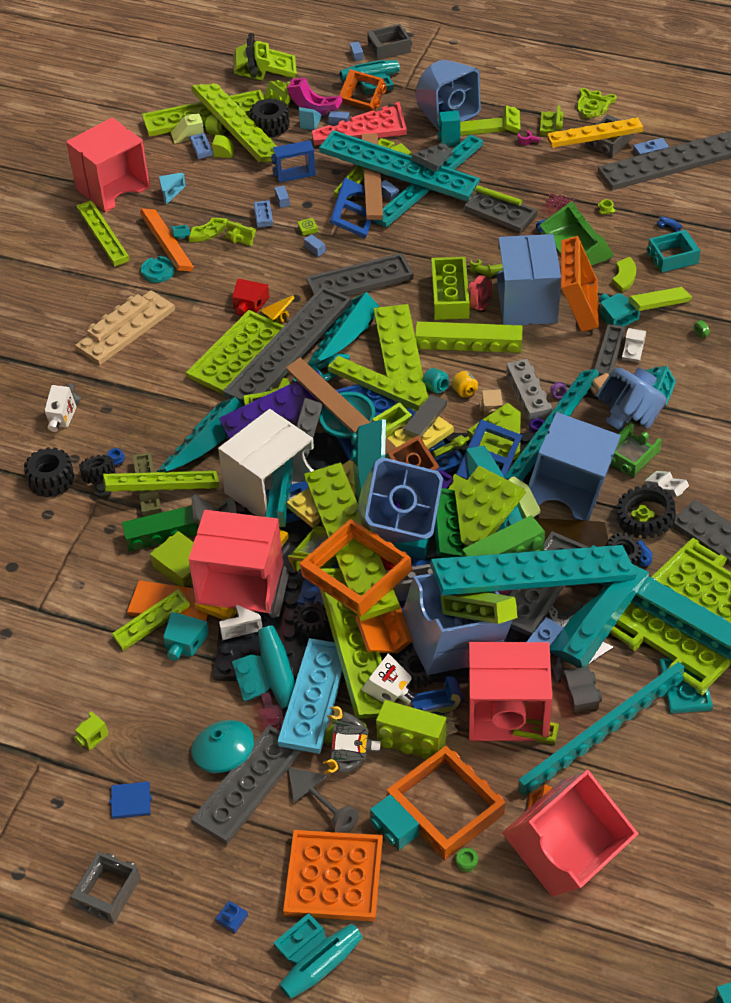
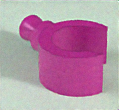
(527, 140)

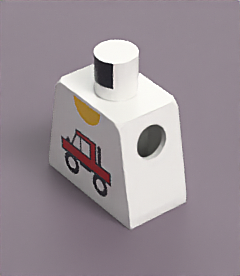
(59, 407)
(389, 682)

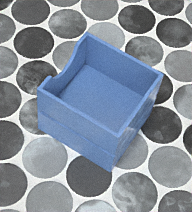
(529, 280)
(573, 464)
(435, 636)

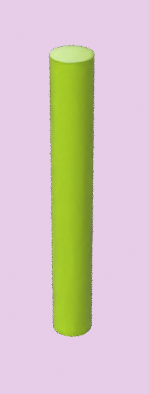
(498, 195)

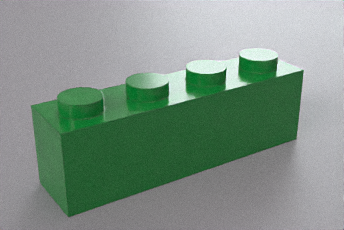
(159, 527)

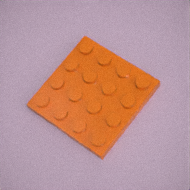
(333, 875)

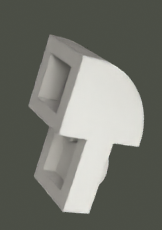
(634, 345)
(664, 479)

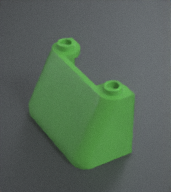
(570, 223)

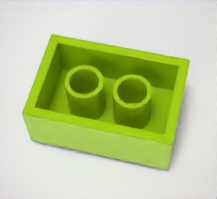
(410, 730)

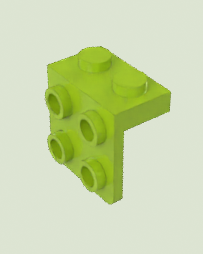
(278, 91)

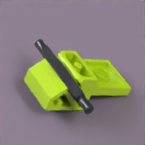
(256, 58)

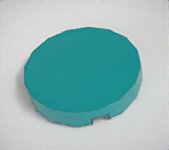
(157, 269)

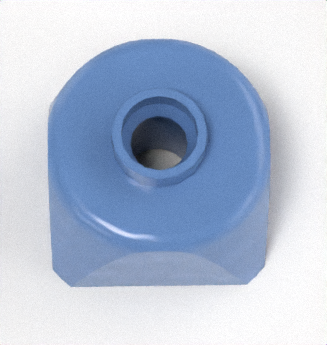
(449, 88)
(415, 491)

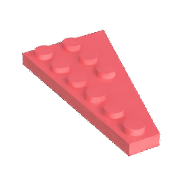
(384, 123)

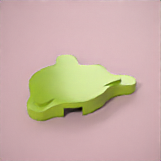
(593, 103)

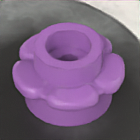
(558, 394)

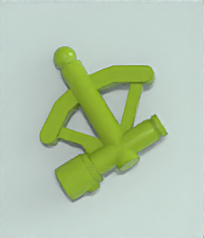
(456, 443)

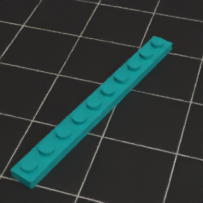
(415, 192)
(565, 406)
(596, 733)

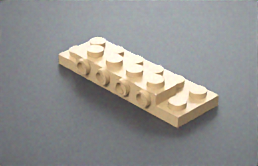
(123, 326)

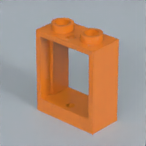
(349, 87)

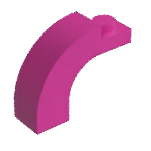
(306, 98)

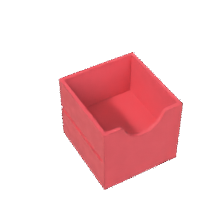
(108, 163)
(236, 560)
(508, 687)
(570, 833)

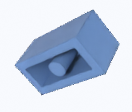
(356, 51)
(335, 117)
(389, 190)
(282, 196)
(314, 245)

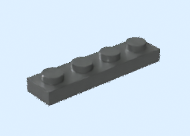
(610, 349)

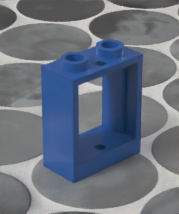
(293, 150)

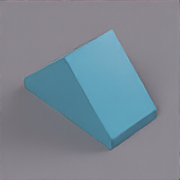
(309, 118)
(171, 185)

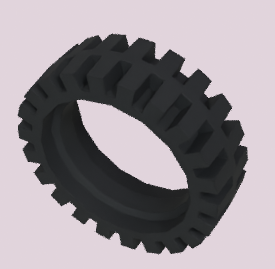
(646, 495)

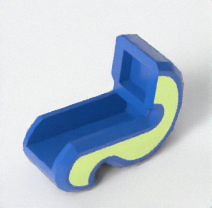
(441, 700)

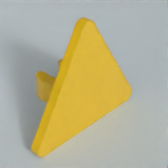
(277, 310)

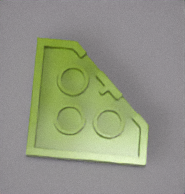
(507, 418)

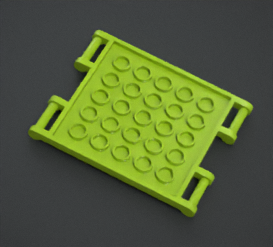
(702, 583)

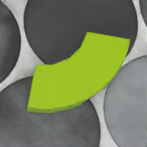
(208, 231)
(626, 274)

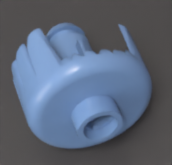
(631, 397)

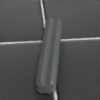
(279, 593)

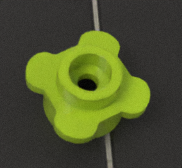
(606, 207)
(642, 514)

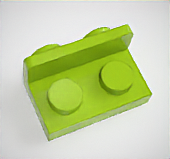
(551, 121)

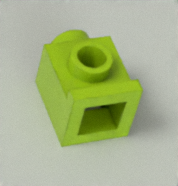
(91, 732)

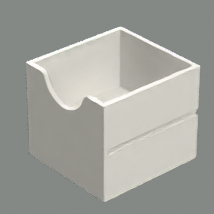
(255, 453)

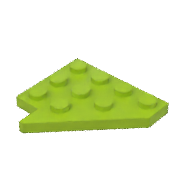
(484, 503)

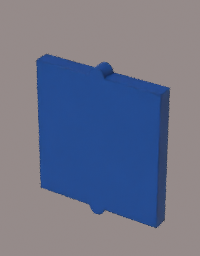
(130, 800)

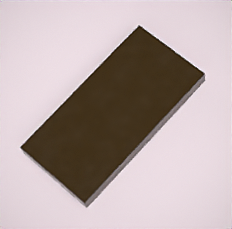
(583, 532)

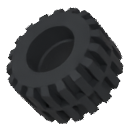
(270, 116)
(49, 472)

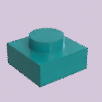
(180, 231)

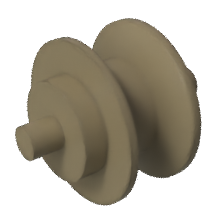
(451, 720)

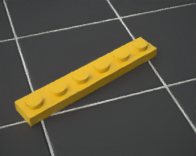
(594, 132)

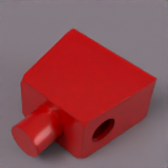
(249, 296)

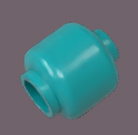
(436, 380)

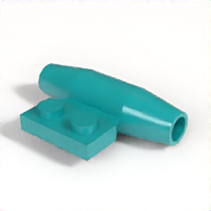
(379, 68)
(267, 671)
(313, 953)

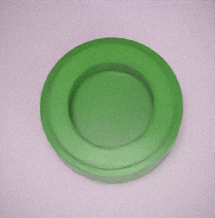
(701, 329)
(466, 859)

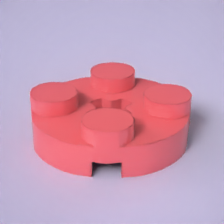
(480, 291)

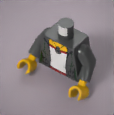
(349, 743)

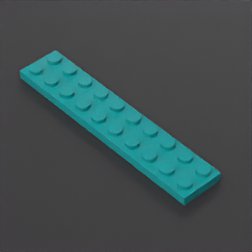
(398, 165)
(532, 569)

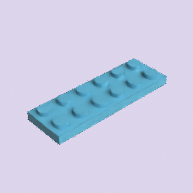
(311, 698)

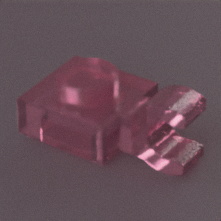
(558, 202)
(270, 714)

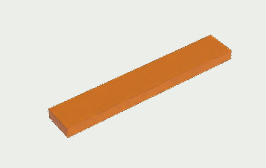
(166, 240)

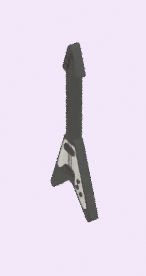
(561, 618)

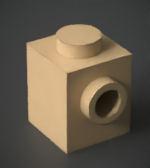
(490, 401)

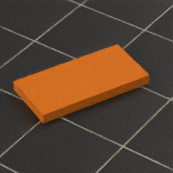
(150, 593)

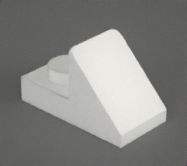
(243, 624)

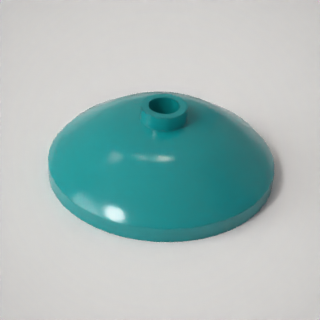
(334, 426)
(222, 746)

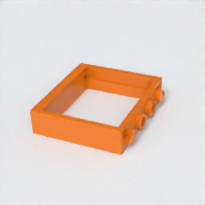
(575, 281)
(359, 604)
(428, 832)

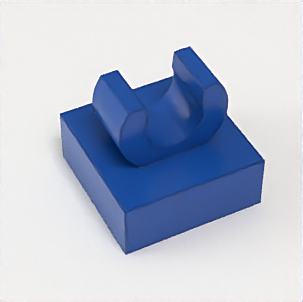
(231, 917)

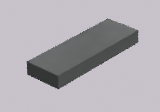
(425, 416)

